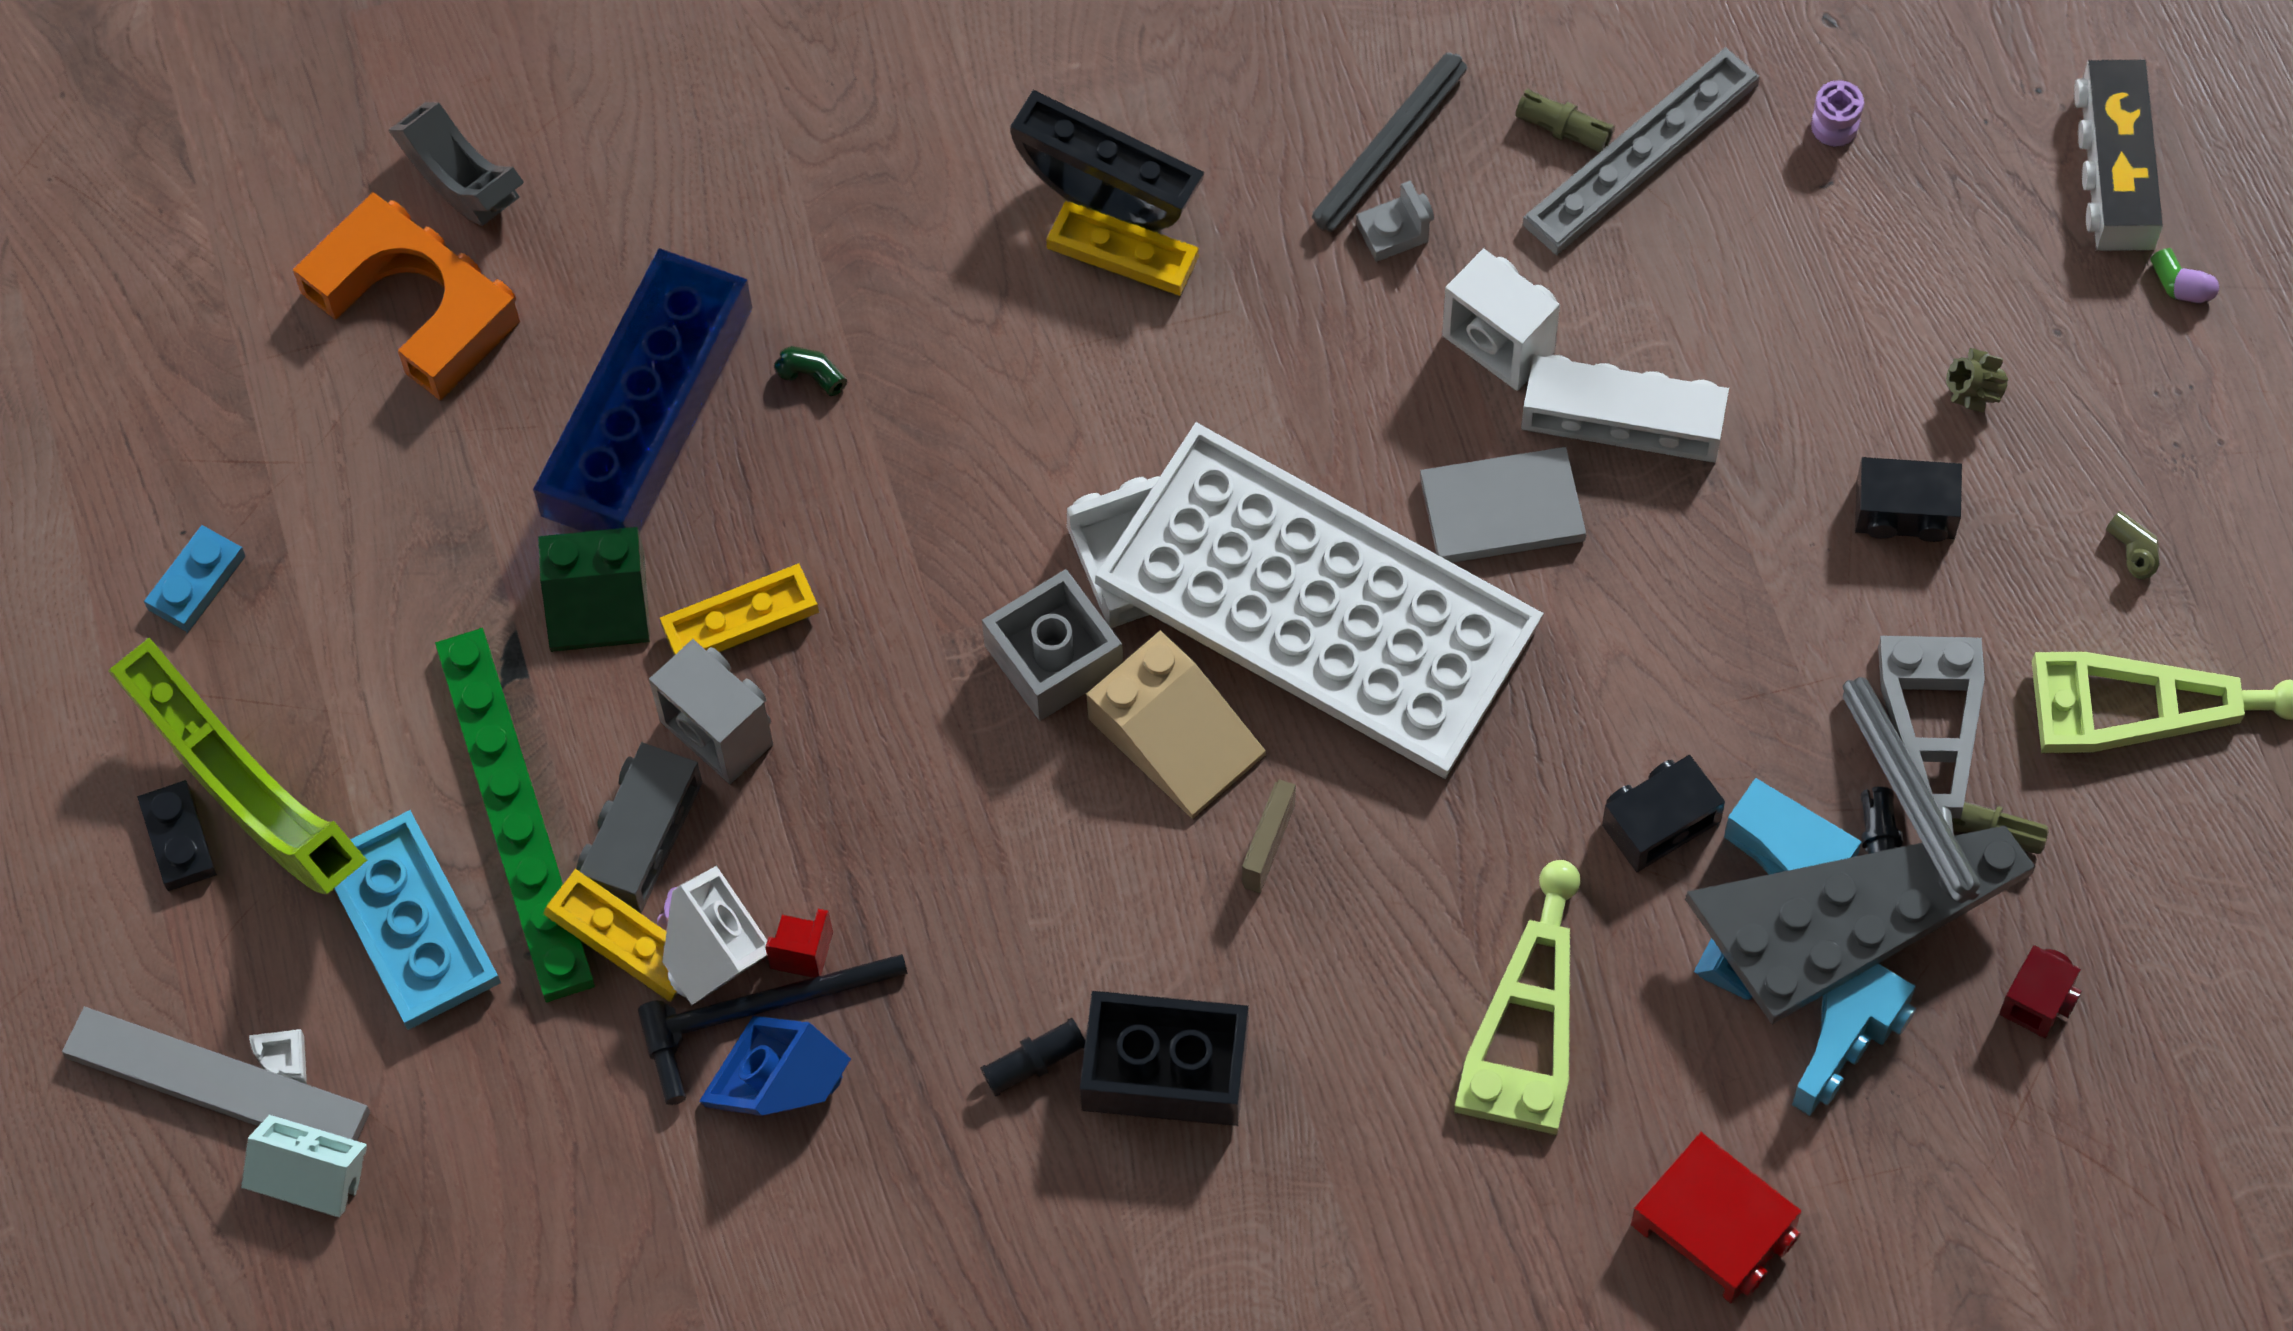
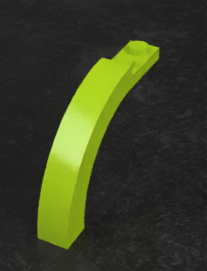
(290, 833)

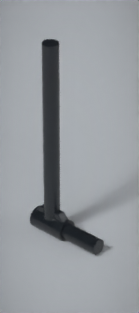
(665, 1028)

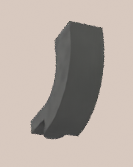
(453, 165)

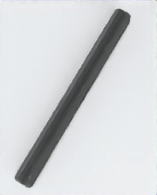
(1911, 790)

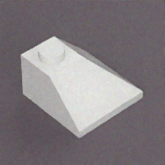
(709, 936)

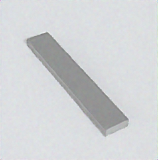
(1640, 151)
(207, 1076)

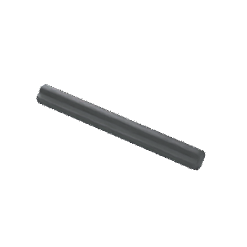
(1389, 142)

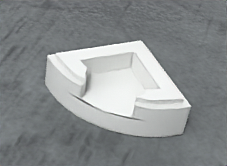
(281, 1053)

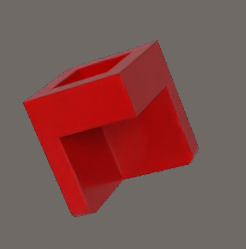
(800, 944)

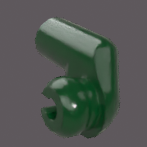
(813, 363)

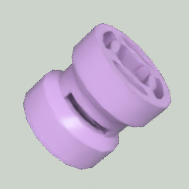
(1837, 113)

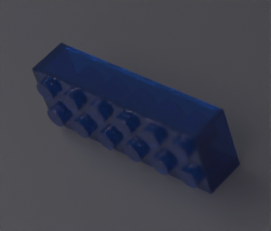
(644, 395)

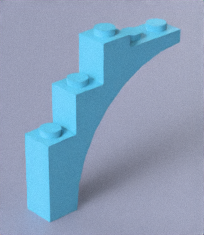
(1867, 1007)

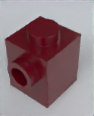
(2042, 991)

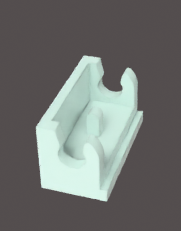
(303, 1165)

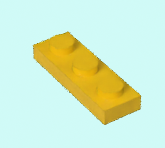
(1122, 248)
(743, 612)
(612, 930)

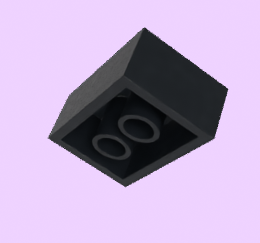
(1164, 1058)

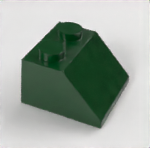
(594, 589)

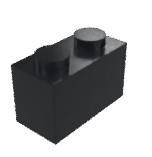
(1908, 499)
(1662, 812)

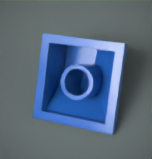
(776, 1069)

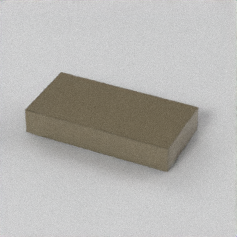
(1268, 835)

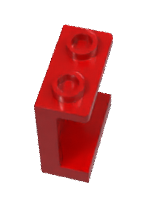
(1719, 1216)

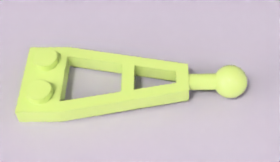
(2066, 706)
(1508, 1092)

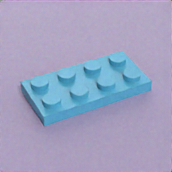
(413, 923)

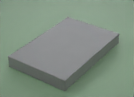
(1503, 505)

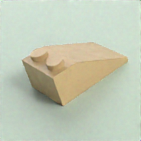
(1173, 724)

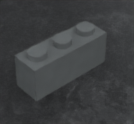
(641, 823)

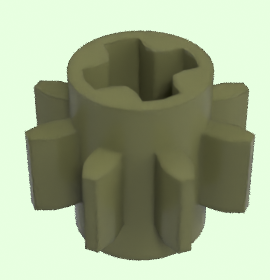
(1976, 380)

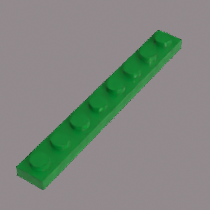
(512, 811)

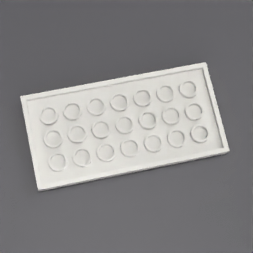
(1319, 599)

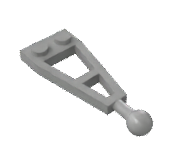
(1934, 665)

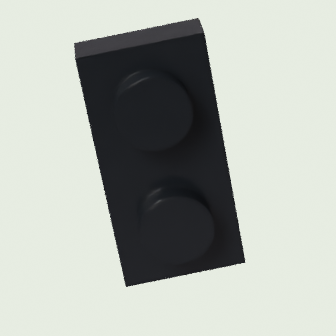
(176, 835)

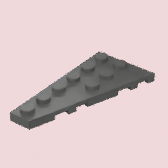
(1830, 921)

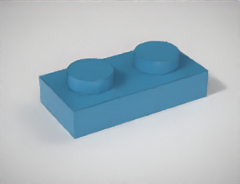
(194, 578)

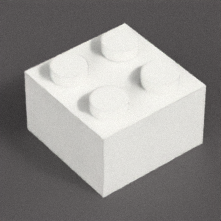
(1500, 317)

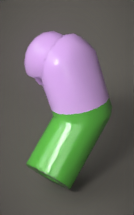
(2181, 282)

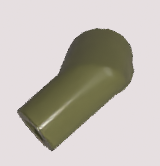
(2140, 543)

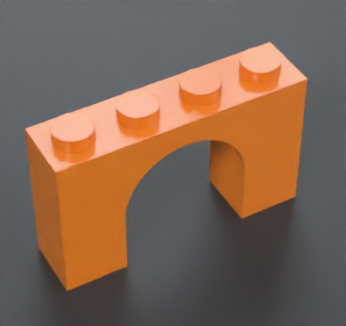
(384, 241)

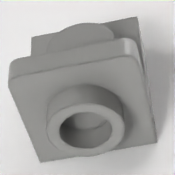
(1396, 224)

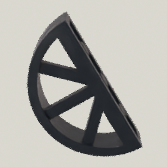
(1102, 165)

